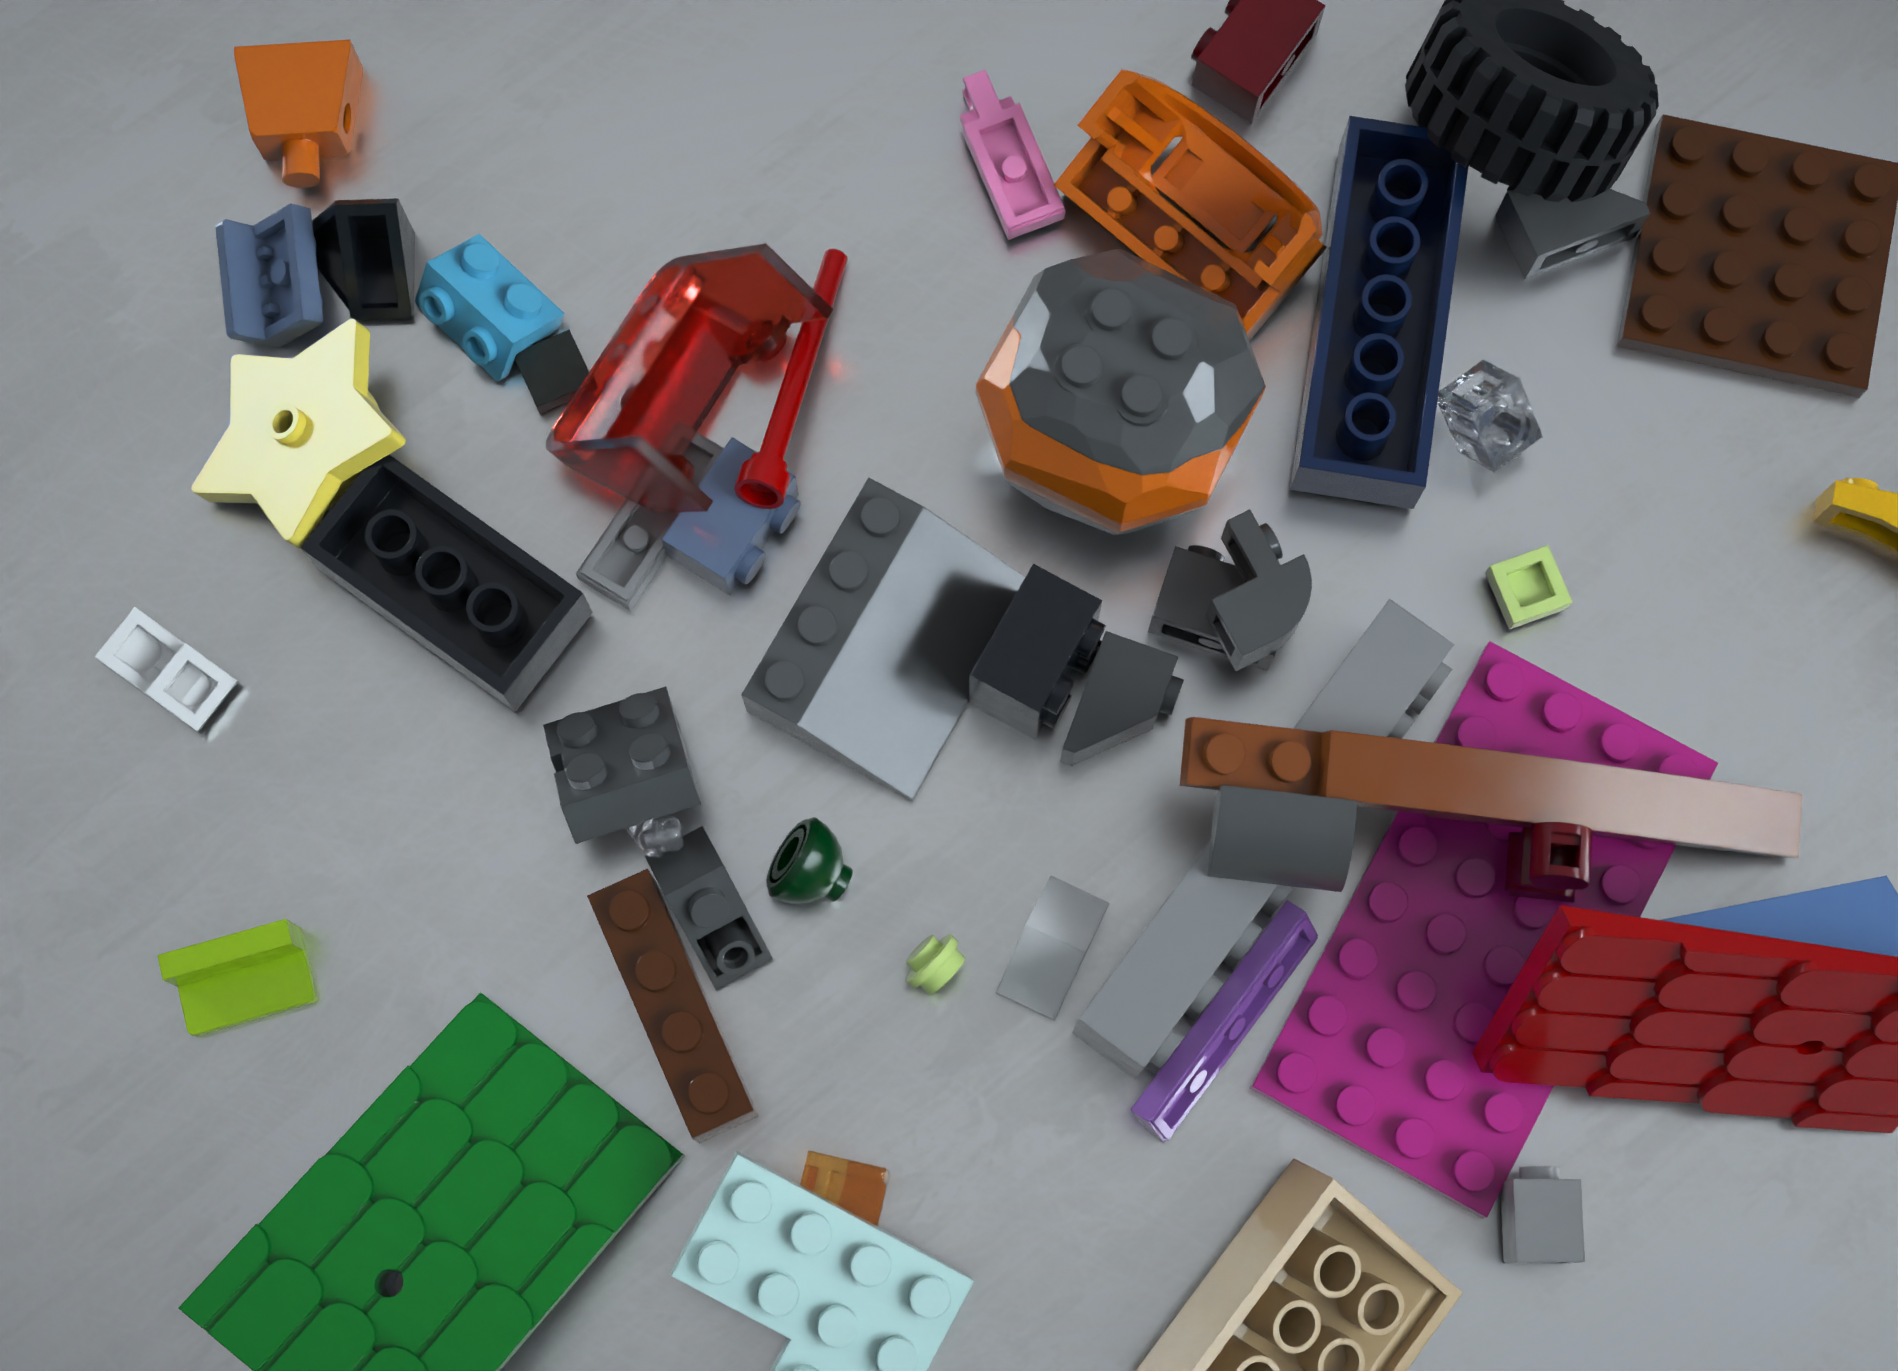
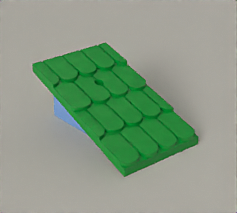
(472, 1177)

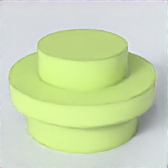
(934, 963)

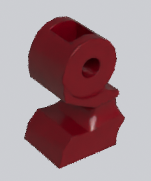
(1549, 861)

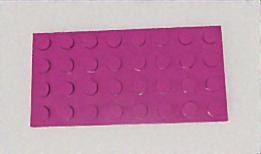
(1437, 941)

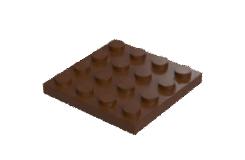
(1761, 256)

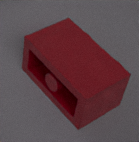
(1254, 51)

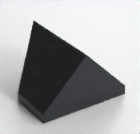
(368, 257)

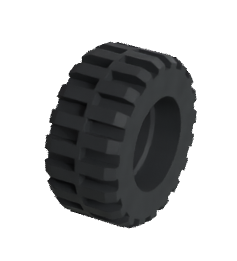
(1532, 95)

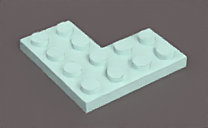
(819, 1276)

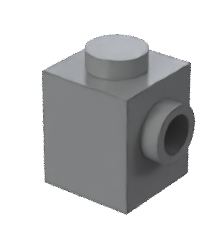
(1542, 1217)

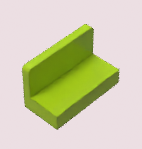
(240, 976)

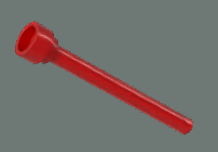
(764, 476)

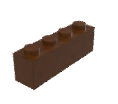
(672, 1006)

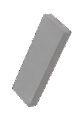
(632, 543)

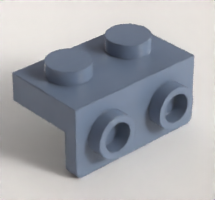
(270, 277)

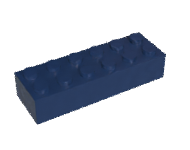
(1380, 316)

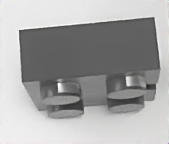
(620, 765)

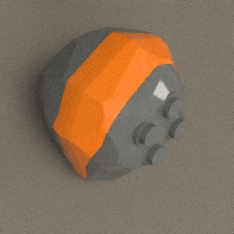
(1119, 392)

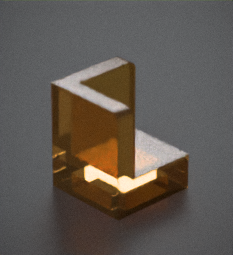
(847, 1183)

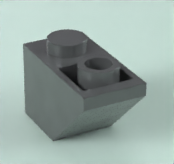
(710, 909)

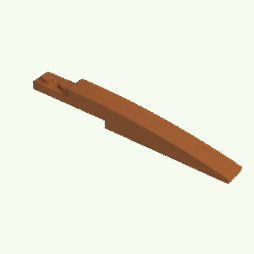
(1492, 786)

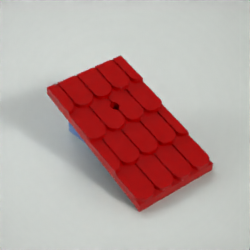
(1722, 1008)

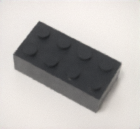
(448, 580)

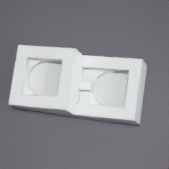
(166, 669)

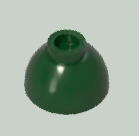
(808, 865)

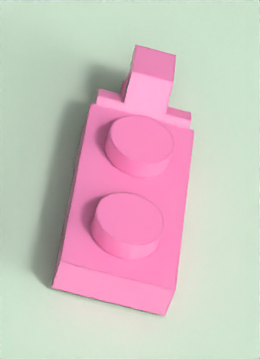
(1008, 159)

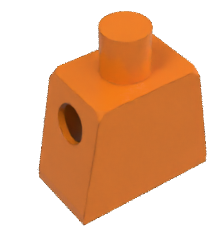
(300, 103)

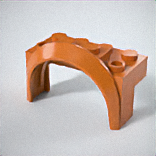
(1211, 178)

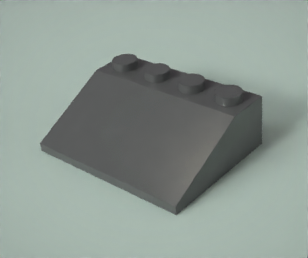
(884, 640)

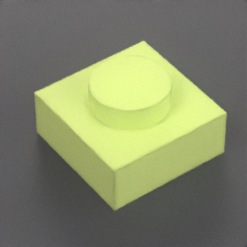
(1528, 587)

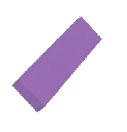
(1225, 1022)

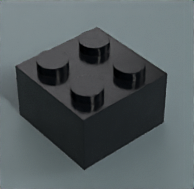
(1034, 651)

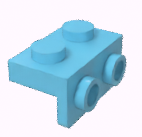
(485, 305)

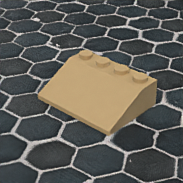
(1308, 1290)

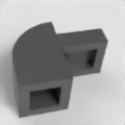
(1269, 605)

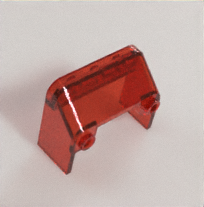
(670, 367)

